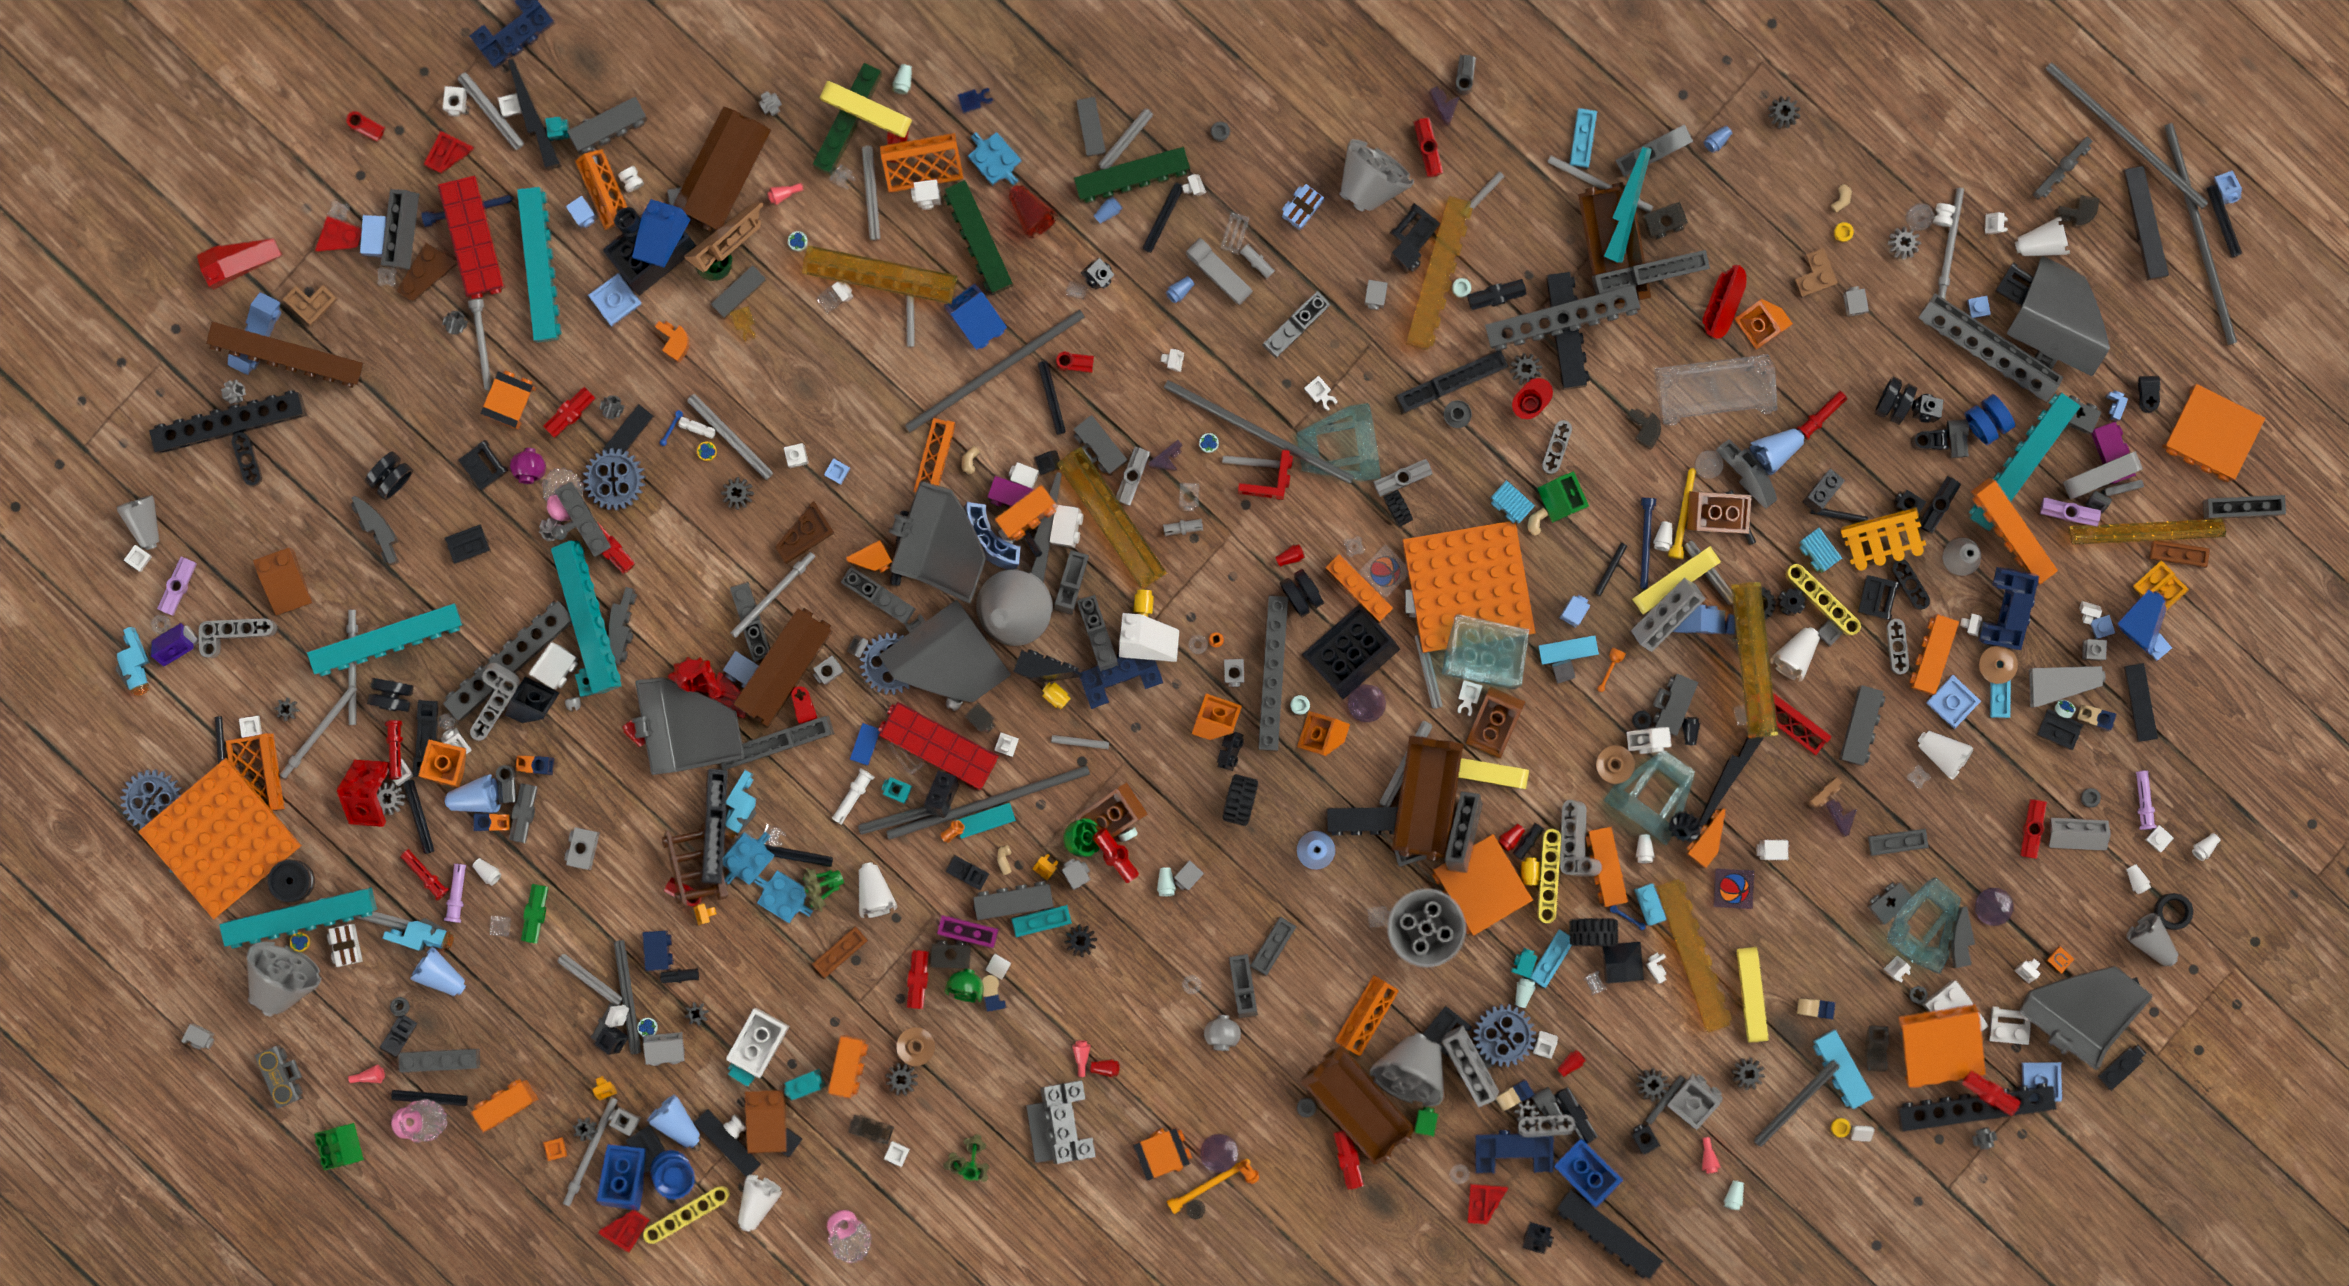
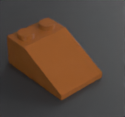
(1719, 512)
(283, 581)
(1495, 722)
(1116, 811)
(766, 1121)

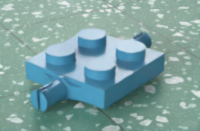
(994, 159)
(747, 858)
(783, 896)

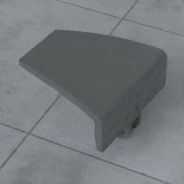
(2061, 319)
(938, 543)
(946, 656)
(684, 727)
(2086, 1011)

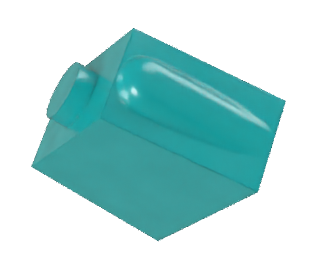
(804, 1084)

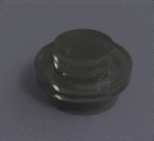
(1195, 1209)

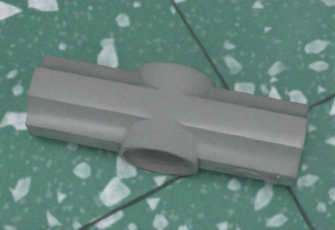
(1136, 464)
(1414, 472)

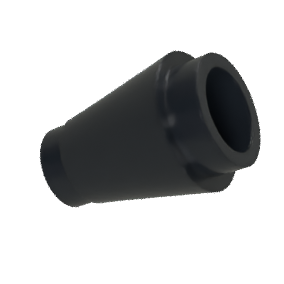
(1691, 730)

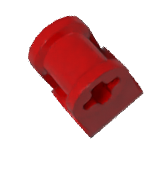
(803, 708)

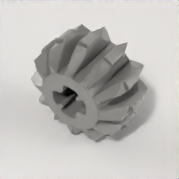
(1905, 236)
(395, 798)

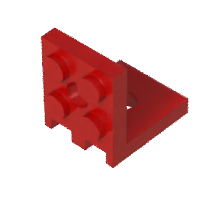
(1271, 492)
(359, 791)

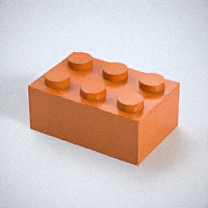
(1027, 513)
(848, 1066)
(504, 1104)

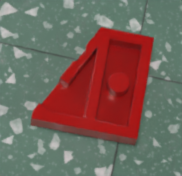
(446, 152)
(338, 235)
(729, 694)
(1483, 1202)
(626, 1230)

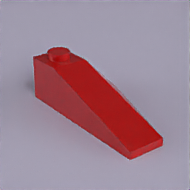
(232, 261)

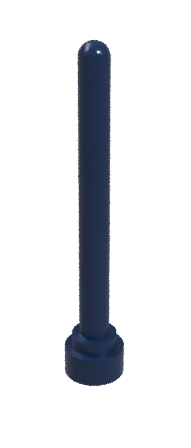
(430, 217)
(1648, 505)

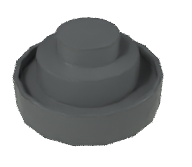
(1457, 414)

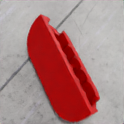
(1724, 301)

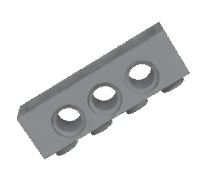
(1668, 614)
(1470, 1066)

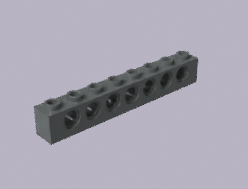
(1627, 294)
(2000, 347)
(563, 620)
(1273, 673)

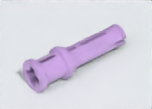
(2146, 810)
(455, 902)

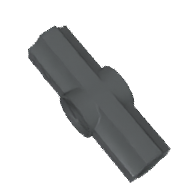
(523, 813)

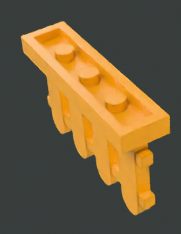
(1891, 530)

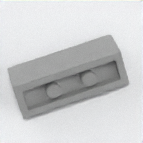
(2079, 834)

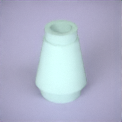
(902, 81)
(1166, 882)
(1524, 991)
(1734, 1197)

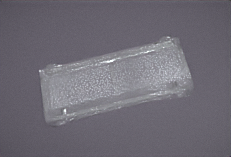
(1716, 388)

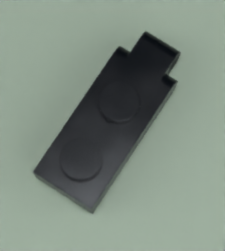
(2122, 1067)

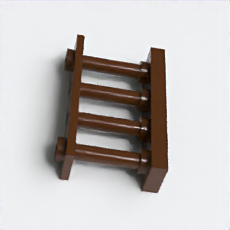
(717, 889)

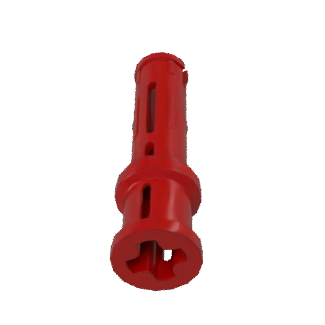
(1815, 420)
(394, 740)
(430, 881)

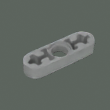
(1547, 459)
(1904, 660)
(1551, 1119)

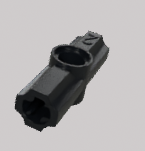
(1496, 294)
(1945, 494)
(1572, 1108)

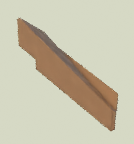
(726, 238)

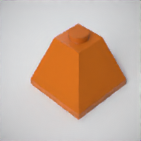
(1763, 322)
(872, 558)
(1216, 718)
(1322, 733)
(443, 763)

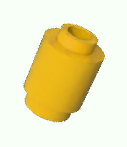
(1143, 602)
(1055, 695)
(1530, 871)

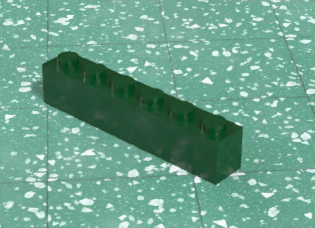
(846, 123)
(1132, 174)
(979, 237)

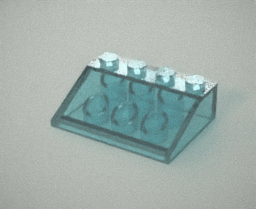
(1486, 652)

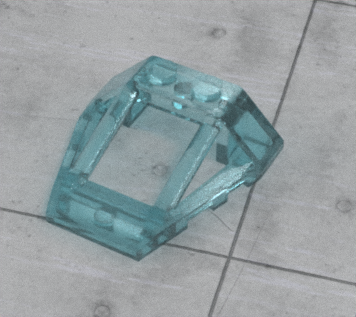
(1365, 438)
(1640, 813)
(1912, 948)

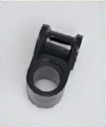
(2149, 389)
(1934, 440)

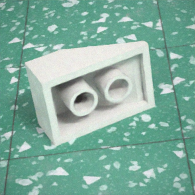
(1147, 639)
(554, 666)
(1950, 997)
(757, 1042)

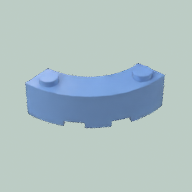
(261, 319)
(995, 548)

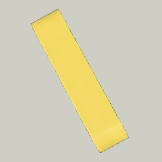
(865, 109)
(1690, 570)
(1832, 602)
(1493, 773)
(1552, 885)
(1752, 994)
(677, 1217)

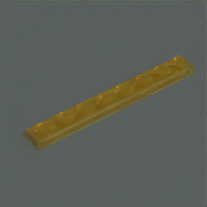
(2147, 531)

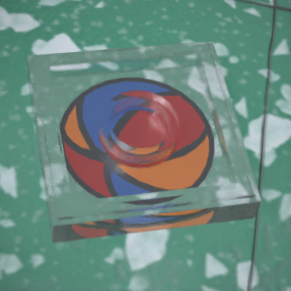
(1384, 571)

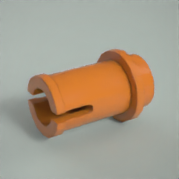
(1216, 644)
(951, 832)
(1251, 1176)

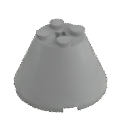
(1371, 176)
(1445, 924)
(279, 977)
(1412, 1071)

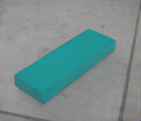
(987, 820)
(1041, 921)

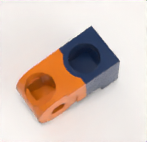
(535, 764)
(491, 822)

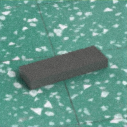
(1091, 126)
(738, 291)
(1898, 842)
(1273, 946)
(1038, 1130)

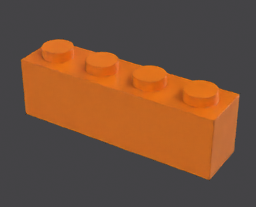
(1358, 588)
(1934, 654)
(1610, 878)

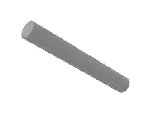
(1483, 193)
(910, 322)
(1251, 461)
(1080, 742)

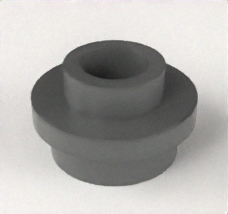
(397, 1001)

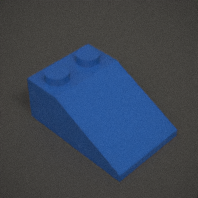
(659, 232)
(1588, 1173)
(622, 1177)

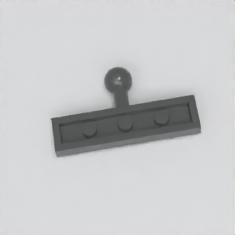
(2066, 164)
(581, 518)

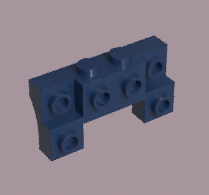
(515, 35)
(2015, 609)
(1096, 681)
(1513, 1146)

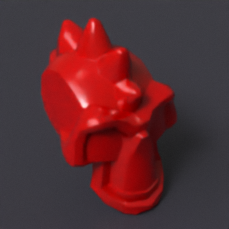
(695, 676)

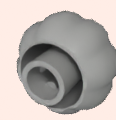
(1222, 1033)

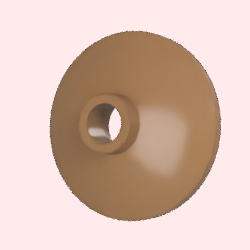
(1988, 665)
(1622, 757)
(905, 1046)

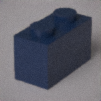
(657, 950)

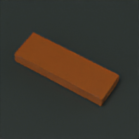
(2179, 553)
(840, 952)

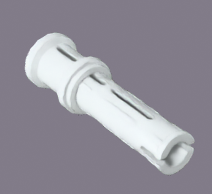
(857, 788)

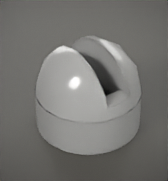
(573, 702)
(953, 703)

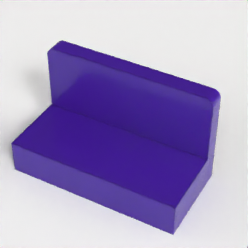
(170, 645)

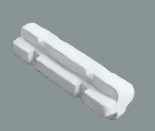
(697, 427)

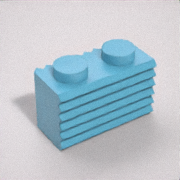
(1511, 502)
(1819, 550)
(1650, 904)

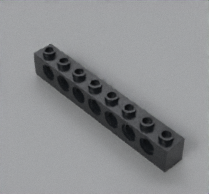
(294, 410)
(1906, 1112)

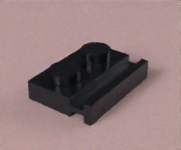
(467, 544)
(2059, 729)
(650, 1142)

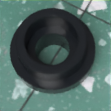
(1648, 720)

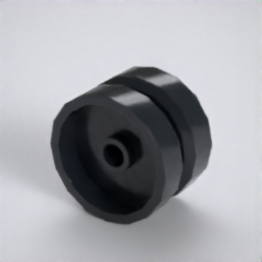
(1897, 401)
(389, 475)
(1301, 593)
(390, 695)
(302, 878)

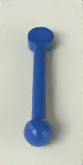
(679, 414)
(1614, 909)

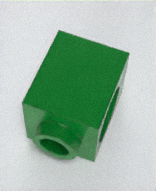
(1426, 1121)

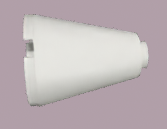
(2044, 240)
(1797, 654)
(1945, 752)
(874, 892)
(757, 1201)

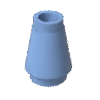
(1717, 139)
(1108, 210)
(1178, 290)

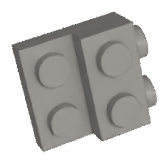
(1695, 1100)

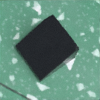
(1047, 462)
(793, 1141)

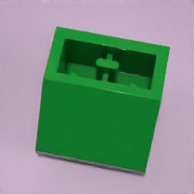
(1563, 497)
(338, 1146)

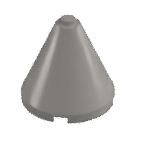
(1014, 607)

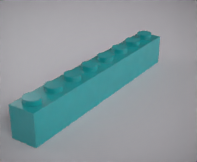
(538, 264)
(2030, 451)
(586, 617)
(384, 639)
(299, 916)

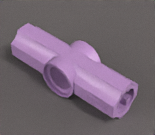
(2058, 510)
(171, 597)

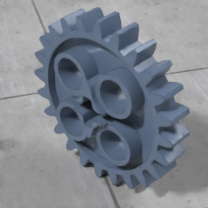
(597, 480)
(876, 674)
(138, 789)
(1490, 1046)

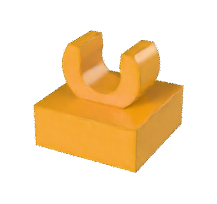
(1044, 867)
(703, 914)
(604, 1089)

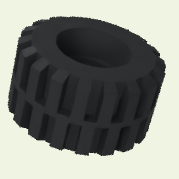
(1240, 800)
(1593, 932)

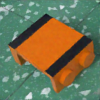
(507, 399)
(1162, 1153)

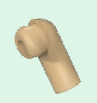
(1845, 197)
(967, 460)
(1534, 521)
(1002, 860)

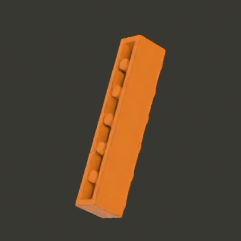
(2013, 530)

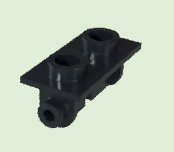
(1229, 759)

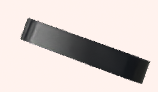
(245, 474)
(1923, 593)

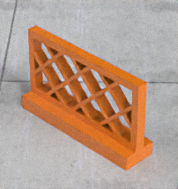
(914, 149)
(269, 767)

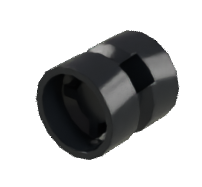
(628, 222)

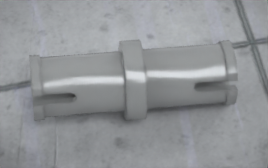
(1257, 261)
(1183, 527)

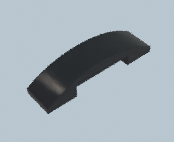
(426, 730)

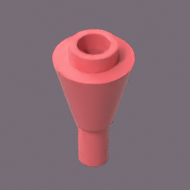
(779, 194)
(1081, 1052)
(372, 1075)
(1710, 1162)

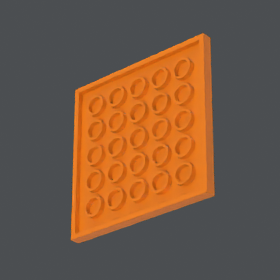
(1470, 575)
(219, 838)

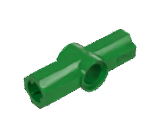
(534, 913)

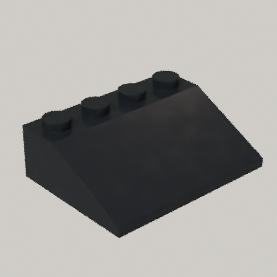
(639, 273)
(1351, 651)

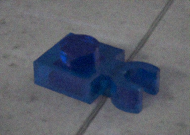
(971, 100)

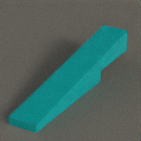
(1627, 207)

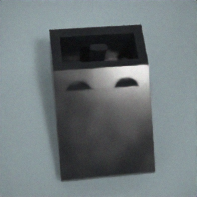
(1041, 669)

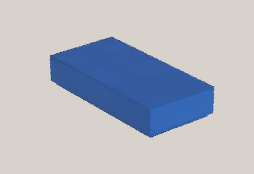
(865, 744)

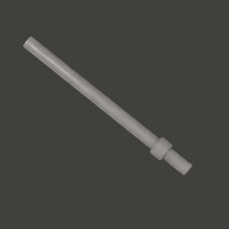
(1592, 180)
(1944, 280)
(798, 568)
(352, 629)
(295, 760)
(574, 1185)

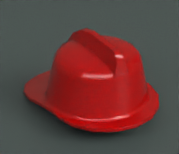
(1532, 398)

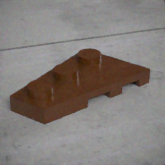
(425, 271)
(805, 534)

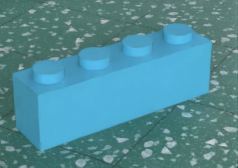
(1847, 1077)

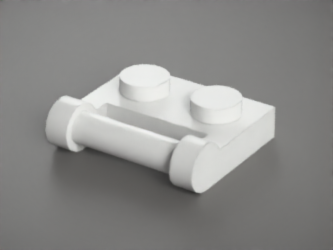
(2006, 1031)

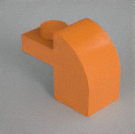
(677, 344)

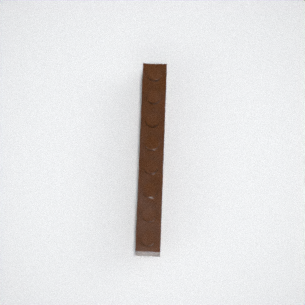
(284, 353)

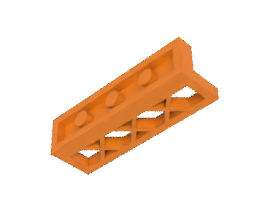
(599, 189)
(942, 454)
(1364, 1013)

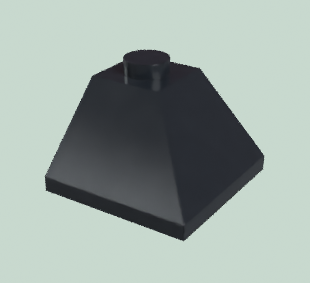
(531, 701)
(1623, 962)

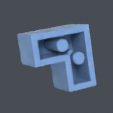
(1704, 620)

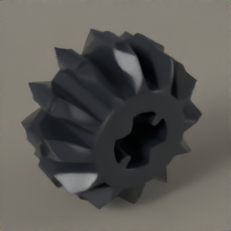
(1685, 826)
(1074, 938)

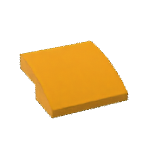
(2163, 581)

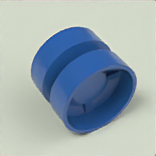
(1993, 417)
(672, 1174)

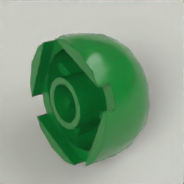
(1079, 838)
(965, 986)

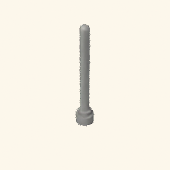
(476, 308)

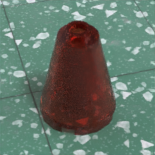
(1031, 211)

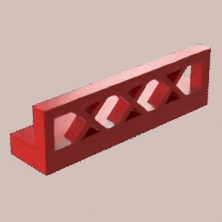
(1801, 720)

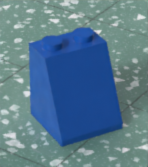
(976, 317)
(2145, 620)

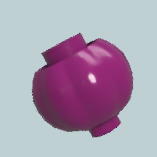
(528, 466)

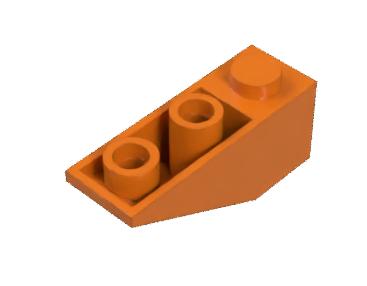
(1707, 844)

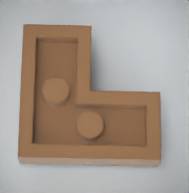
(1821, 276)
(310, 308)
(1820, 796)

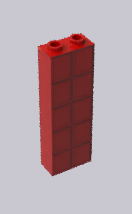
(471, 237)
(938, 745)

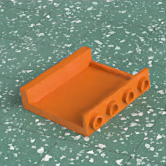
(2214, 433)
(1487, 889)
(1942, 1045)

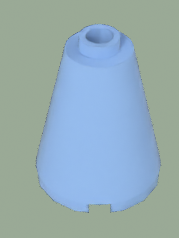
(1776, 449)
(475, 796)
(1306, 854)
(438, 974)
(675, 1122)

